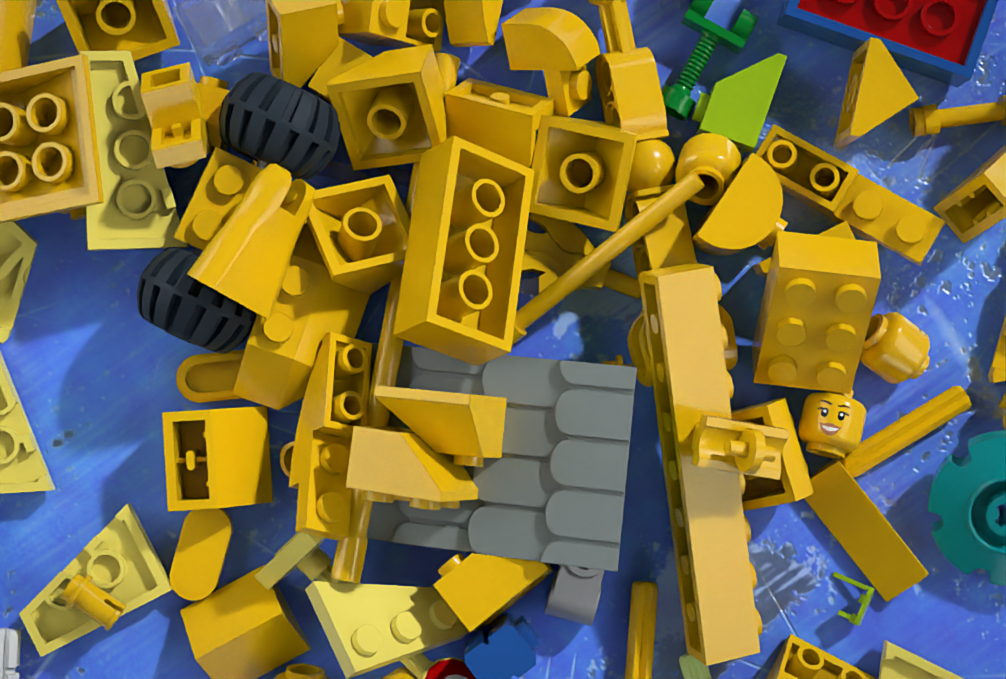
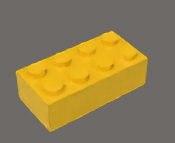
(464, 252)

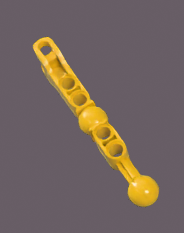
(635, 103)

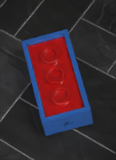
(921, 35)

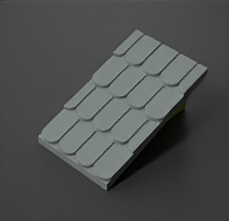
(560, 468)

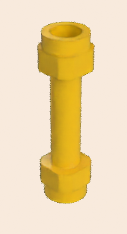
(929, 119)

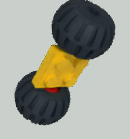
(269, 125)

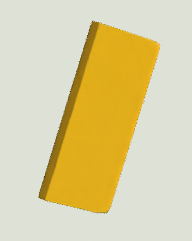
(863, 531)

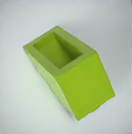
(740, 103)

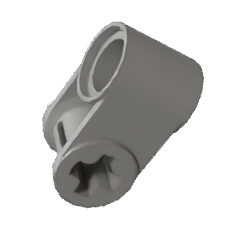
(574, 594)

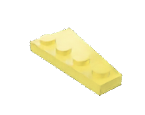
(137, 195)

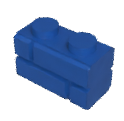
(503, 650)

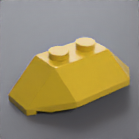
(286, 346)

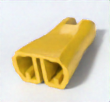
(257, 241)

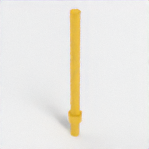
(605, 253)

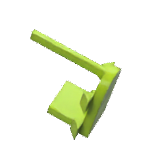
(863, 599)

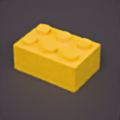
(815, 311)

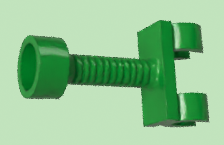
(678, 97)

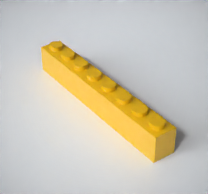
(703, 503)

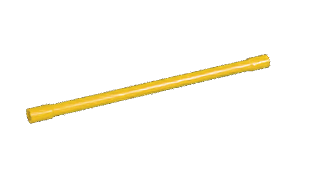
(352, 550)

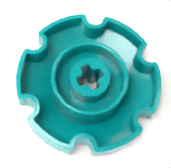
(968, 500)

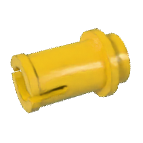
(92, 601)

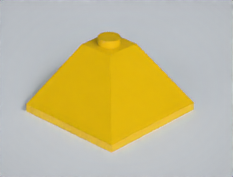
(48, 140)

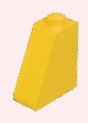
(977, 200)

